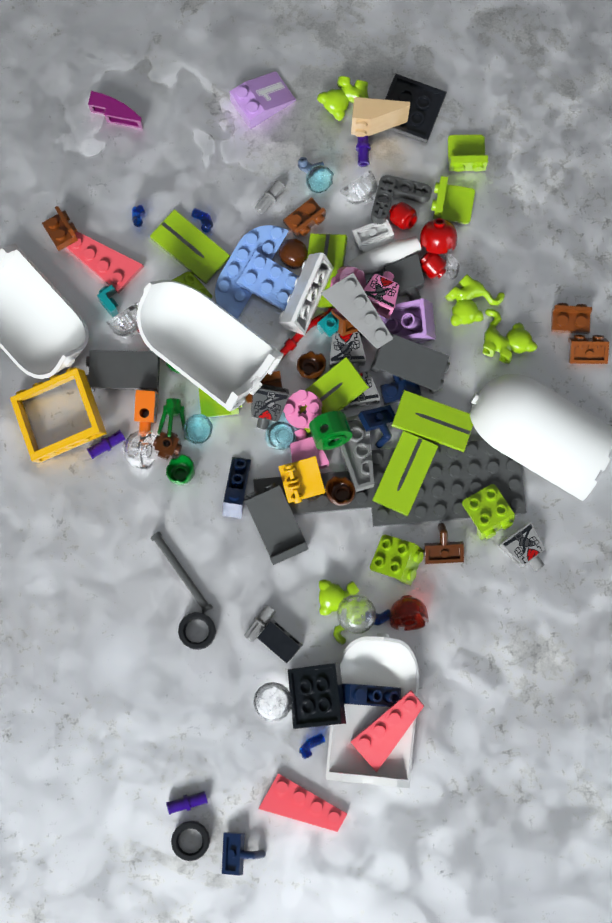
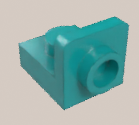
(107, 302)
(328, 324)

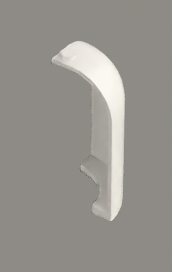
(36, 321)
(204, 342)
(543, 431)
(374, 663)

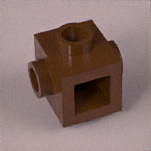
(170, 451)

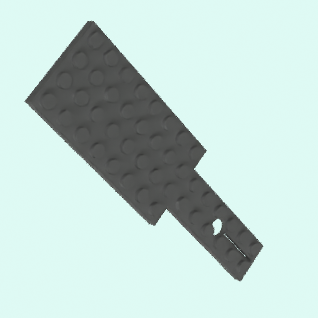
(448, 482)

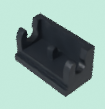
(280, 641)

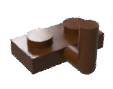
(444, 551)

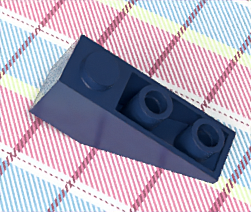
(236, 487)
(370, 695)

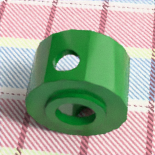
(337, 428)

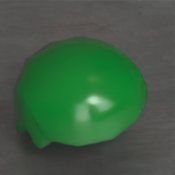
(180, 470)

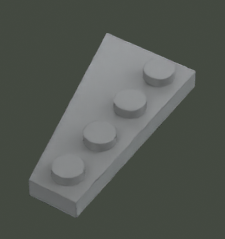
(357, 308)
(358, 455)

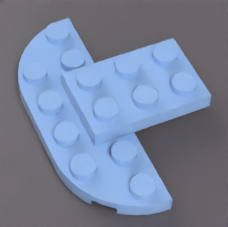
(253, 271)

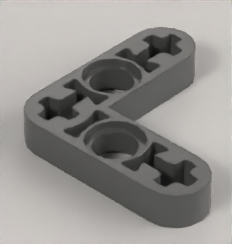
(395, 190)

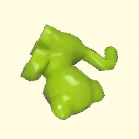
(337, 100)
(465, 310)
(516, 340)
(329, 599)

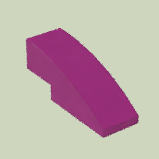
(114, 110)

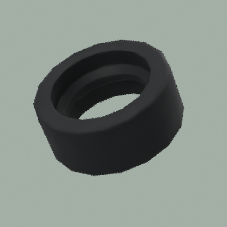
(182, 630)
(175, 841)

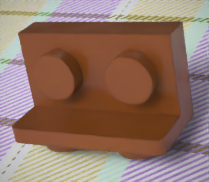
(304, 218)
(60, 230)
(571, 318)
(588, 350)

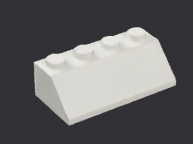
(307, 293)

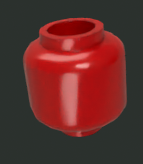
(403, 215)
(433, 265)

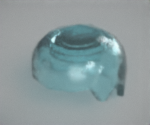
(319, 178)
(197, 429)
(279, 435)

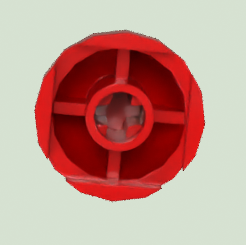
(438, 236)

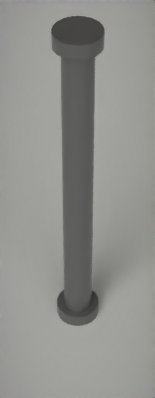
(181, 572)

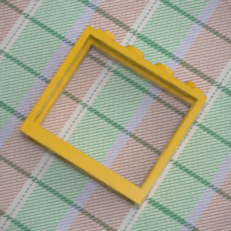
(97, 429)

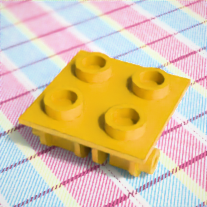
(301, 479)

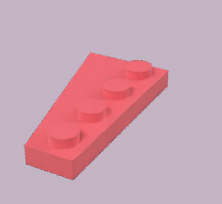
(105, 262)
(385, 732)
(300, 804)

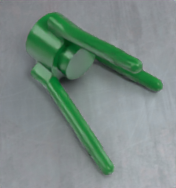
(172, 409)

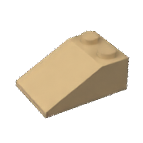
(377, 115)

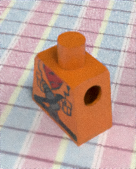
(146, 401)

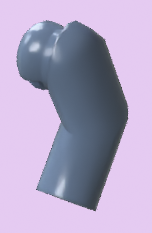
(304, 165)

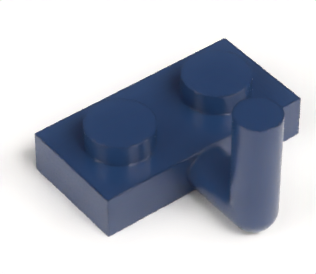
(393, 391)
(378, 418)
(234, 853)

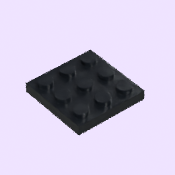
(424, 106)
(316, 696)

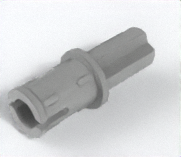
(270, 197)
(259, 623)

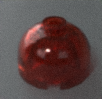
(408, 613)

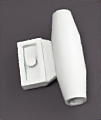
(379, 247)

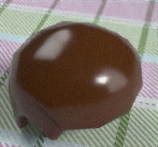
(293, 253)
(311, 365)
(340, 490)

